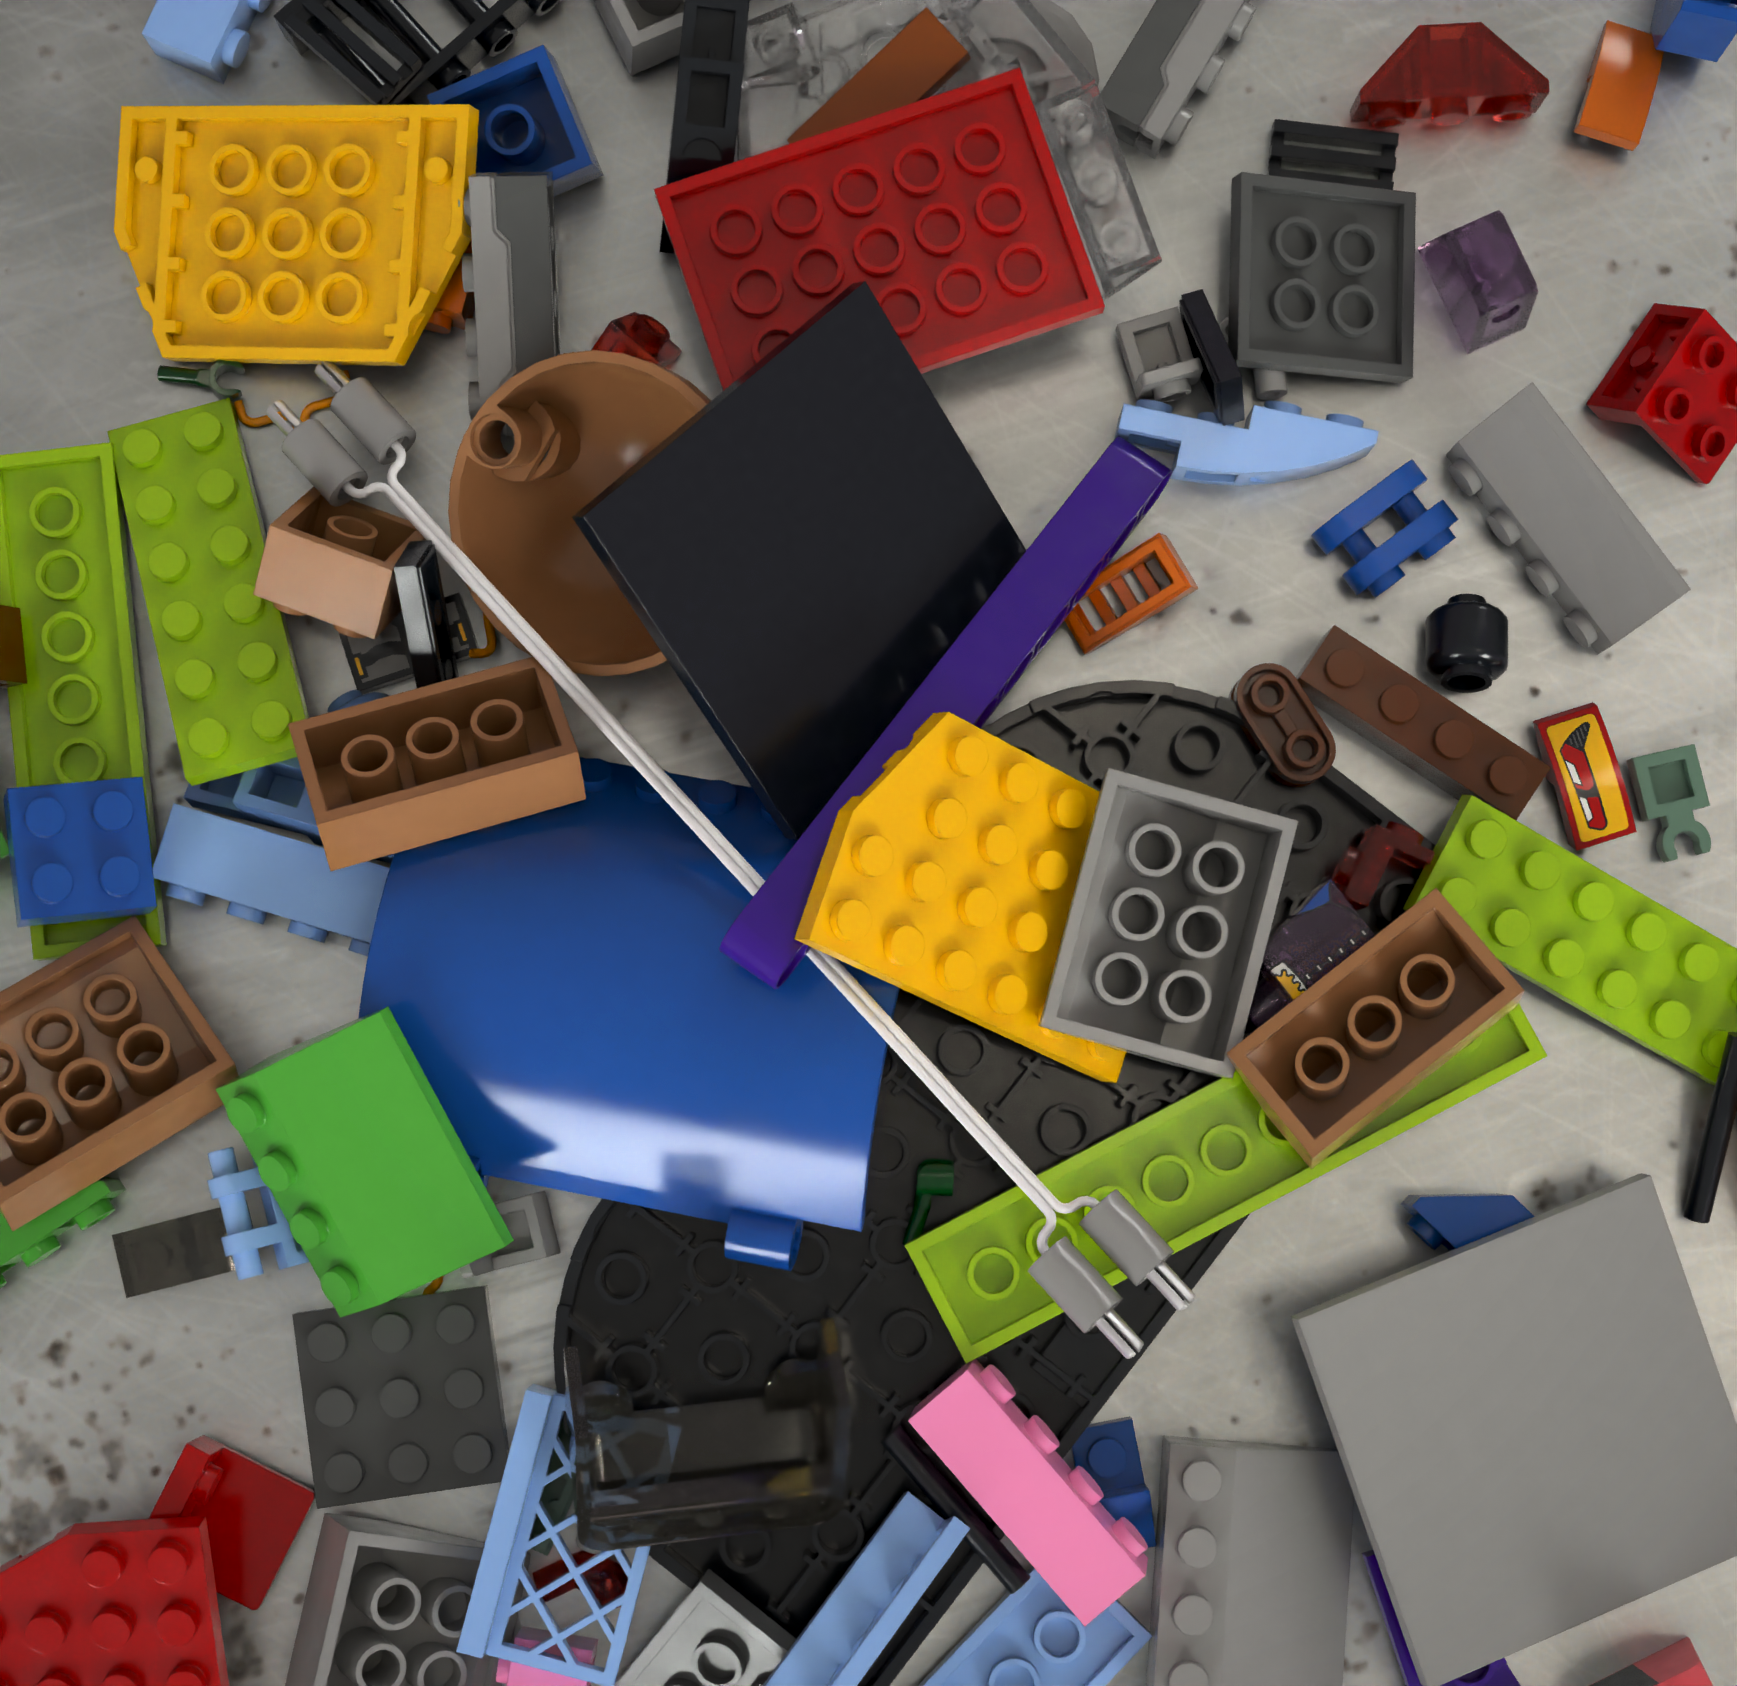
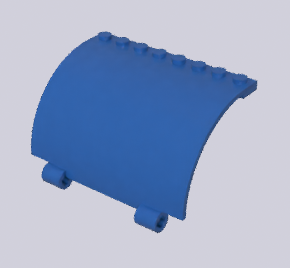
(601, 1038)

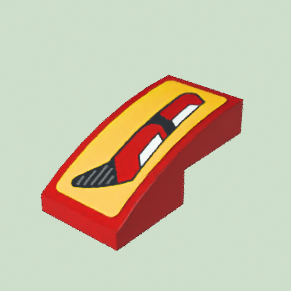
(1585, 776)

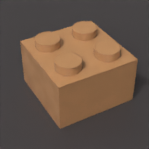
(335, 564)

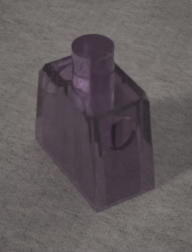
(1478, 276)

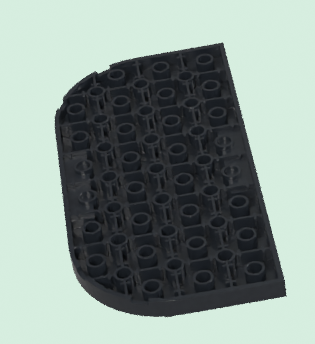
(688, 1327)

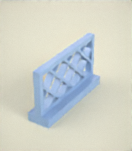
(507, 1547)

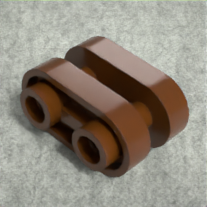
(1284, 724)

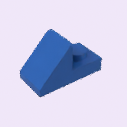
(1112, 1459)

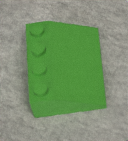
(364, 1163)

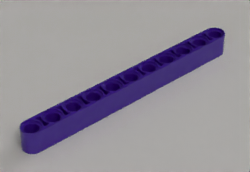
(967, 679)

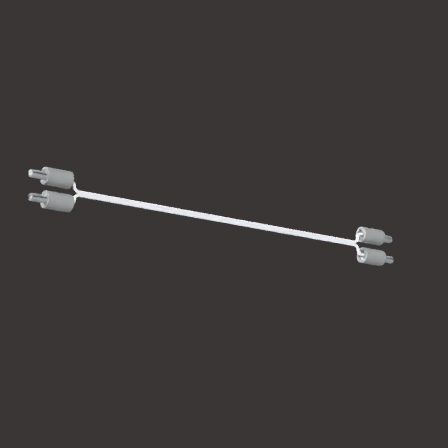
(1062, 1267)

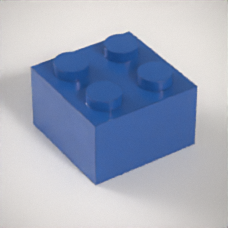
(526, 120)
(79, 851)

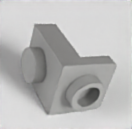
(1159, 356)
(533, 1235)

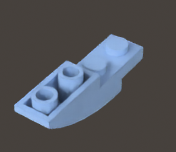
(1270, 448)

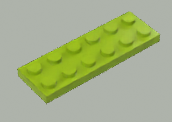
(198, 562)
(1587, 936)

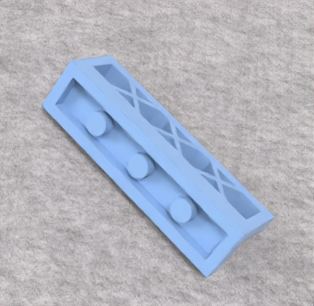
(871, 1598)

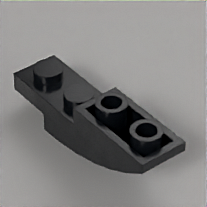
(706, 90)

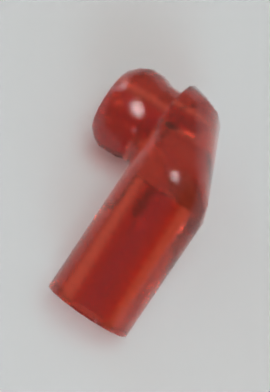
(605, 1579)

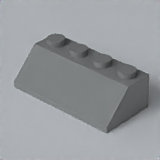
(1564, 521)

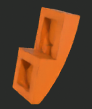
(1620, 86)

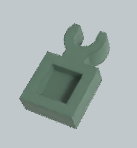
(1669, 788)

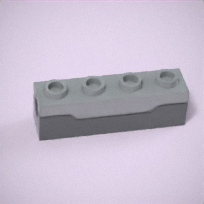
(1166, 65)
(510, 277)

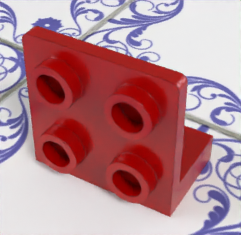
(1678, 386)
(248, 1512)

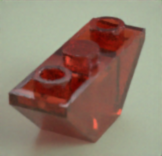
(1447, 77)

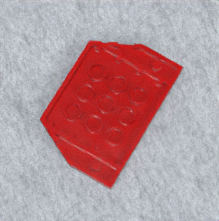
(114, 1608)

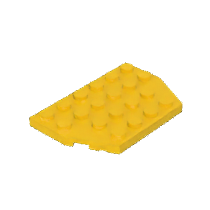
(293, 226)
(961, 883)

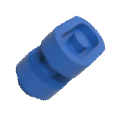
(1379, 566)

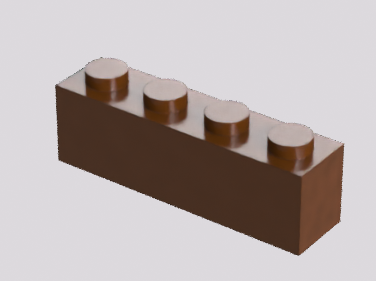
(1418, 725)

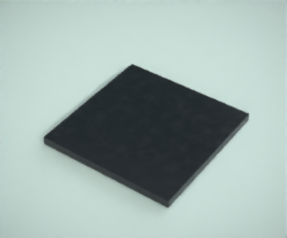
(807, 551)

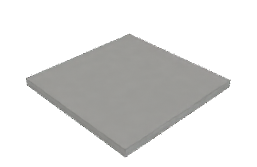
(1530, 1428)

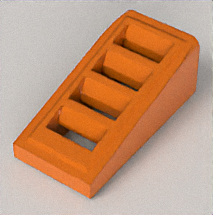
(1181, 586)

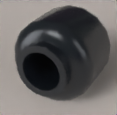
(1466, 643)

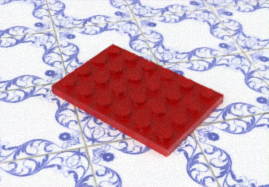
(930, 204)

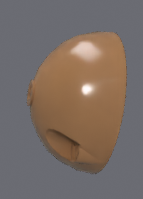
(517, 515)

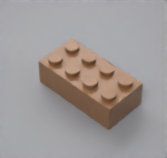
(437, 762)

